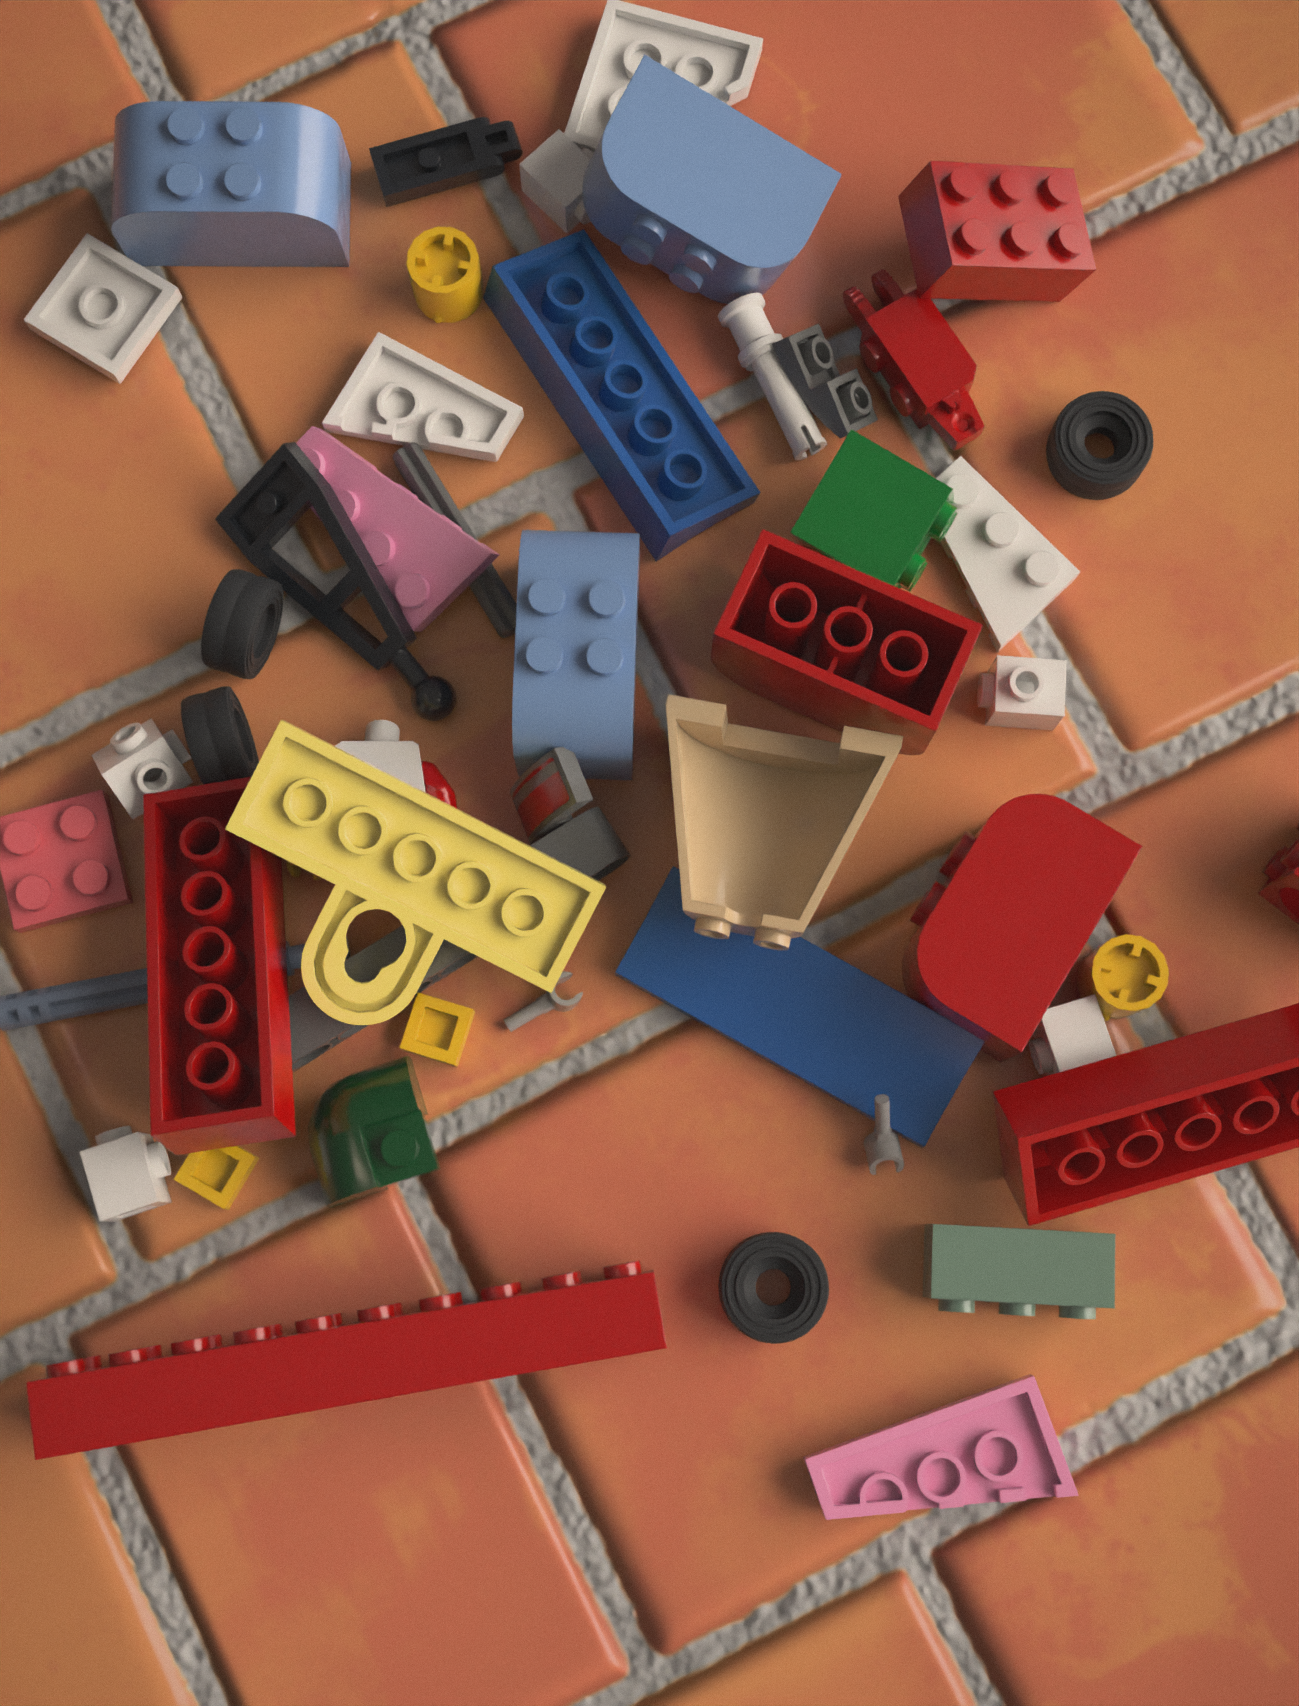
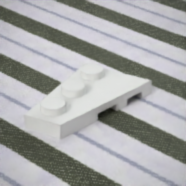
(410, 399)
(1000, 556)

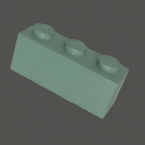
(1019, 1269)

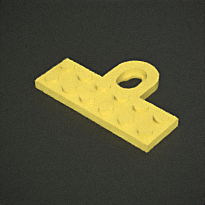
(409, 857)

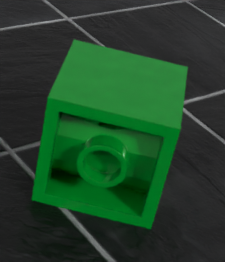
(876, 513)

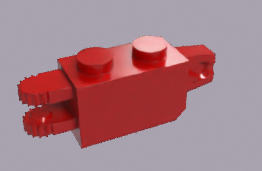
(918, 359)

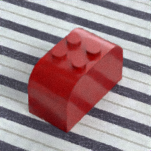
(841, 644)
(1013, 917)

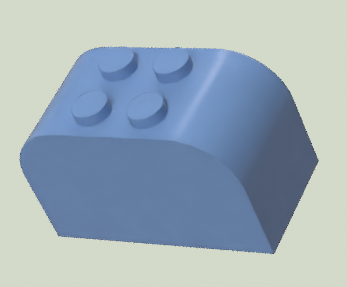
(230, 185)
(701, 188)
(576, 649)

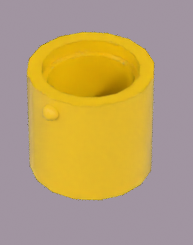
(445, 274)
(1124, 975)

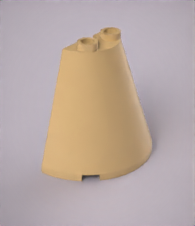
(764, 817)

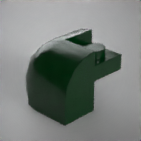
(370, 1132)

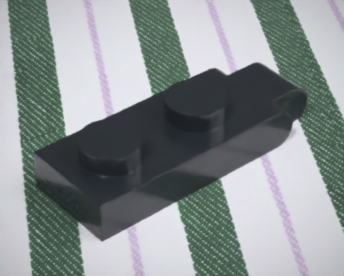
(444, 159)

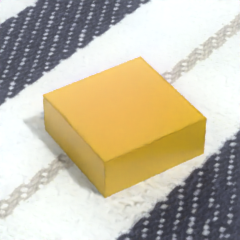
(437, 1029)
(217, 1173)

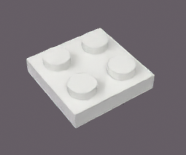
(103, 308)

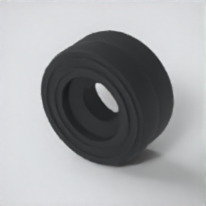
(1119, 421)
(242, 624)
(218, 736)
(807, 1294)

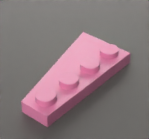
(415, 548)
(953, 1456)

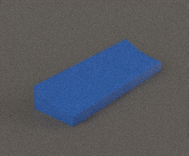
(618, 392)
(805, 1015)

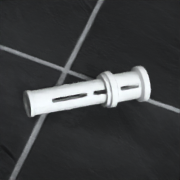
(755, 341)

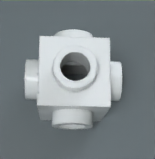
(142, 763)

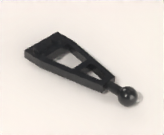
(269, 509)

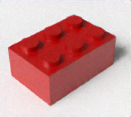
(996, 232)

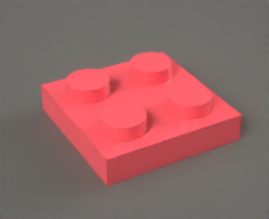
(62, 861)

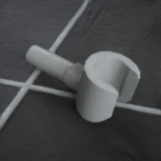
(543, 1005)
(883, 1142)

